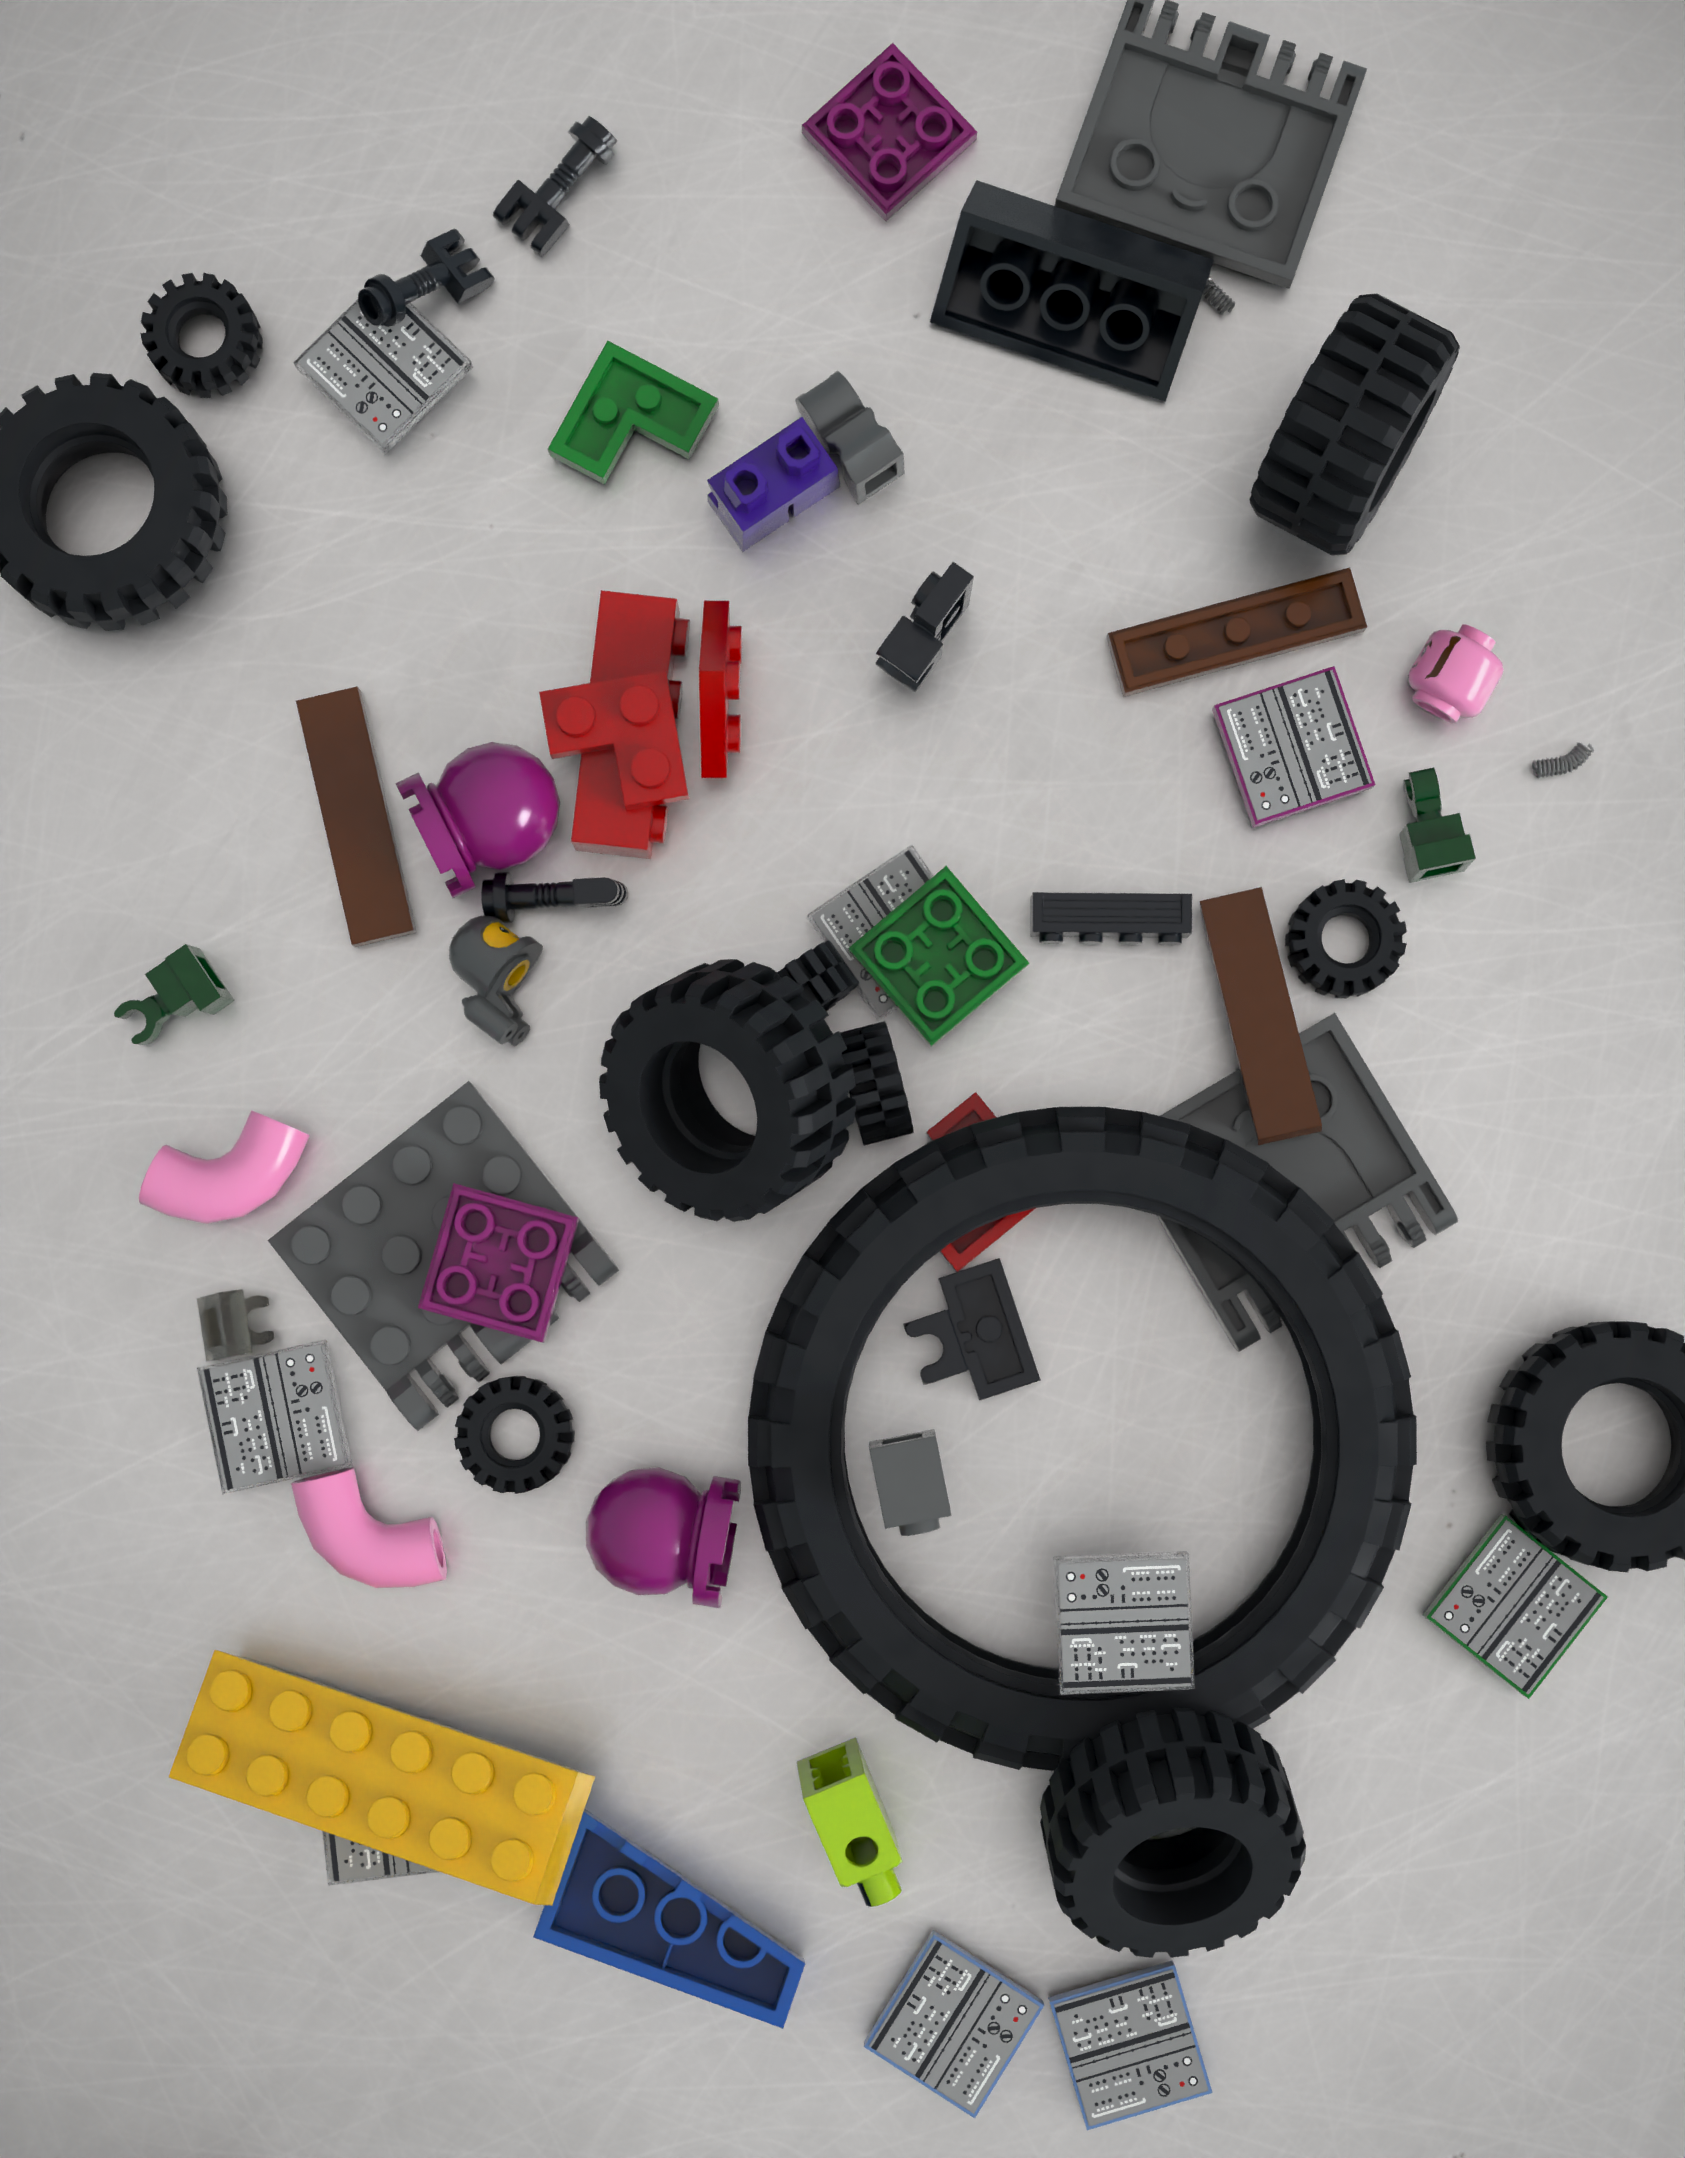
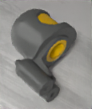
(494, 965)

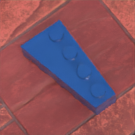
(659, 1925)

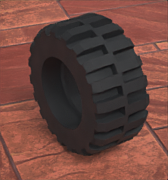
(1353, 423)
(167, 550)
(782, 1054)
(1530, 1444)
(1160, 1779)

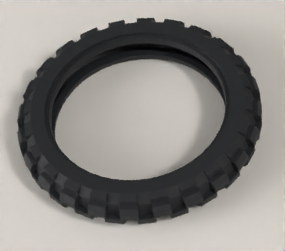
(1042, 1159)

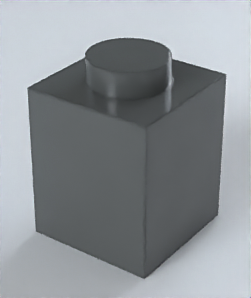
(910, 1482)

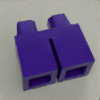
(775, 476)

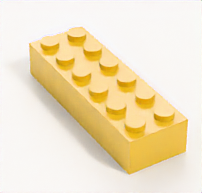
(383, 1778)

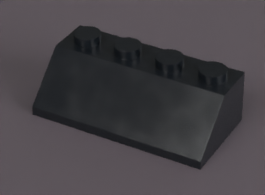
(1070, 290)

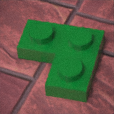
(626, 397)

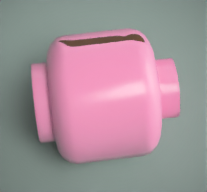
(1455, 673)

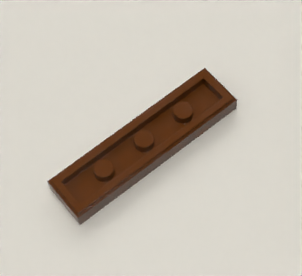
(1236, 632)
(356, 816)
(1260, 1016)

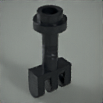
(591, 142)
(386, 300)
(502, 897)

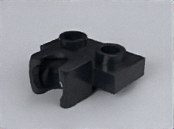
(917, 646)
(978, 1332)

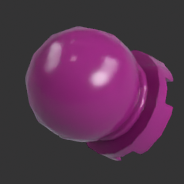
(486, 811)
(659, 1532)

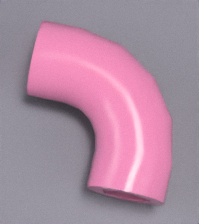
(224, 1185)
(359, 1544)

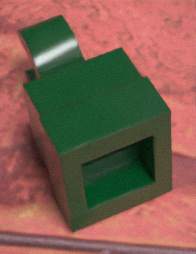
(1435, 842)
(182, 986)

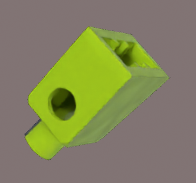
(851, 1821)

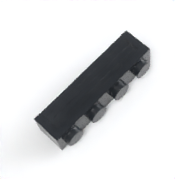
(1110, 915)

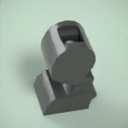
(849, 429)

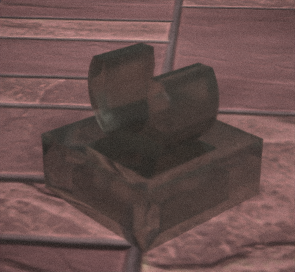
(226, 1324)

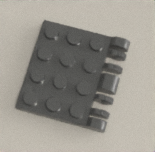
(1208, 146)
(1348, 1169)
(375, 1234)

